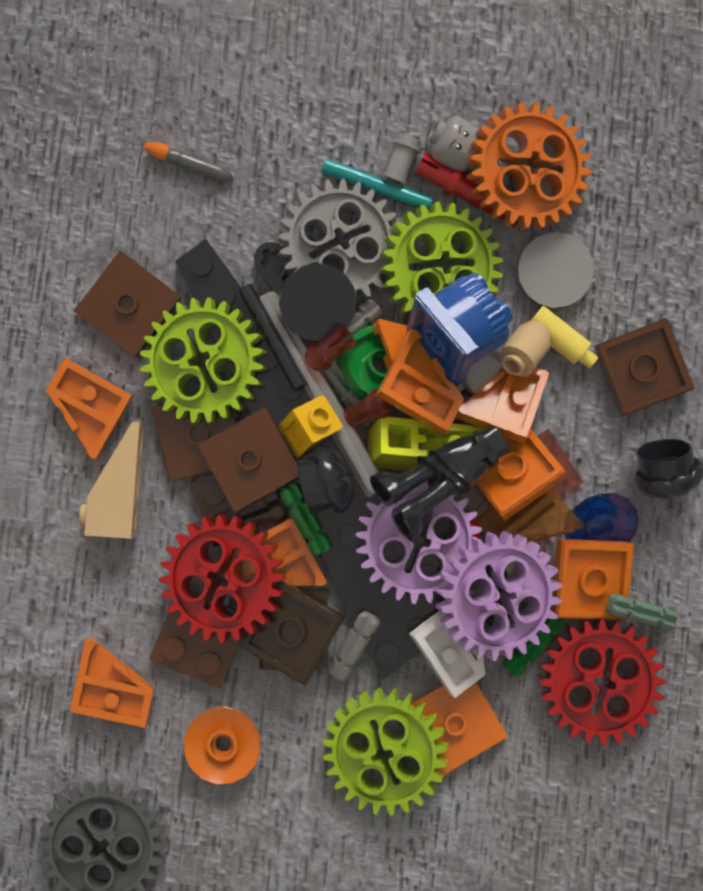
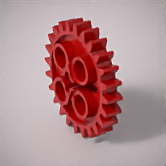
(193, 560)
(636, 688)

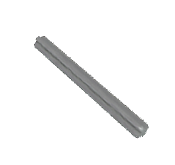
(317, 385)

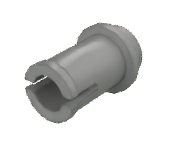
(402, 158)

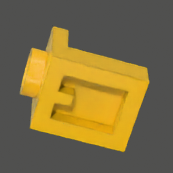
(309, 425)

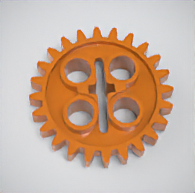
(530, 132)

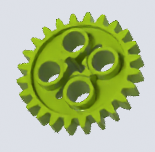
(436, 231)
(171, 375)
(417, 742)

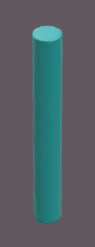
(380, 185)

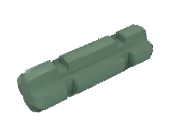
(641, 612)

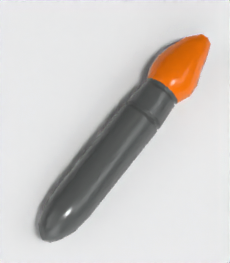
(165, 153)

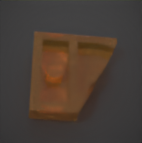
(537, 521)

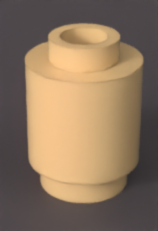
(525, 348)

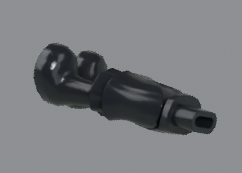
(453, 466)

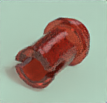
(323, 353)
(367, 410)

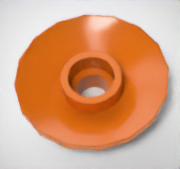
(217, 764)

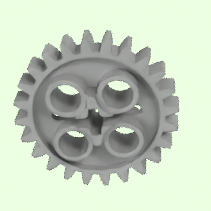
(322, 212)

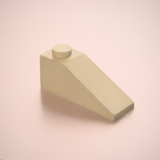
(115, 496)

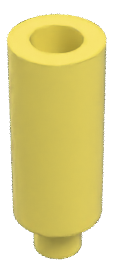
(566, 339)

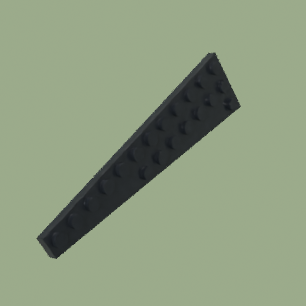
(391, 643)

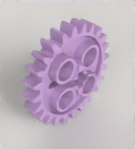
(383, 529)
(469, 612)

